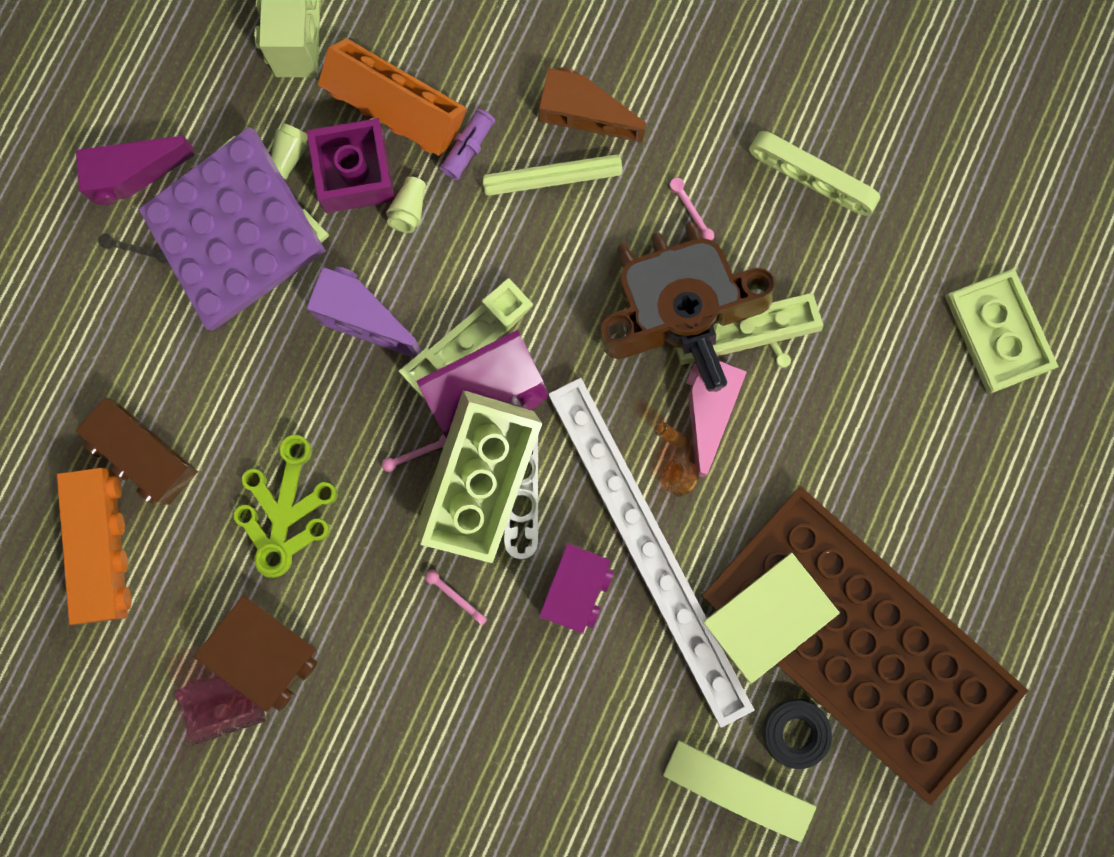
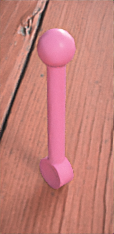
(677, 186)
(389, 464)
(432, 577)

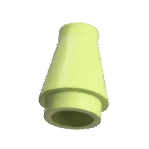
(288, 148)
(406, 209)

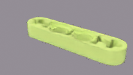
(814, 173)

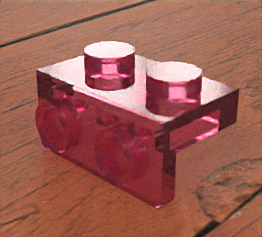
(215, 709)

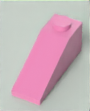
(711, 413)

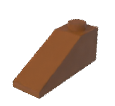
(580, 104)

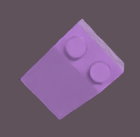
(350, 308)

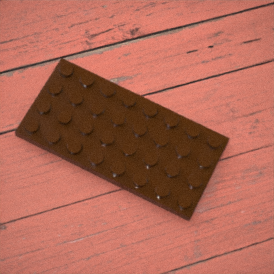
(890, 658)

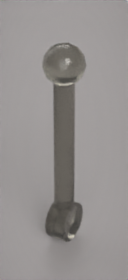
(107, 242)

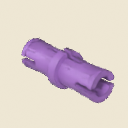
(467, 144)

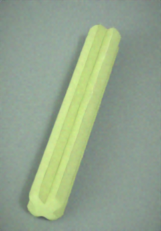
(552, 175)

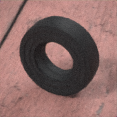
(820, 734)

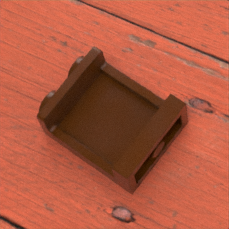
(257, 655)

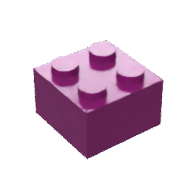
(351, 165)
(576, 589)

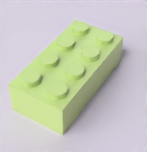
(289, 36)
(478, 477)

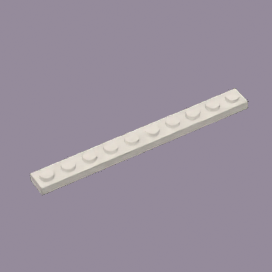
(650, 553)

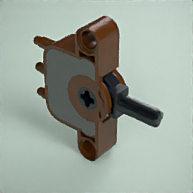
(681, 281)

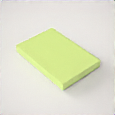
(1001, 331)
(771, 618)

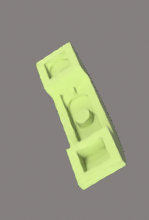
(485, 325)
(739, 792)

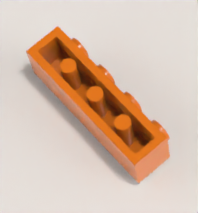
(392, 96)
(93, 546)

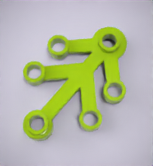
(284, 512)

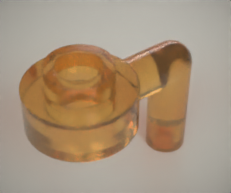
(679, 474)

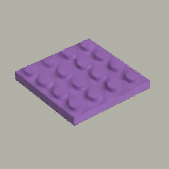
(231, 229)

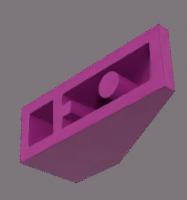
(126, 168)

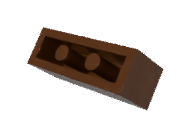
(135, 452)

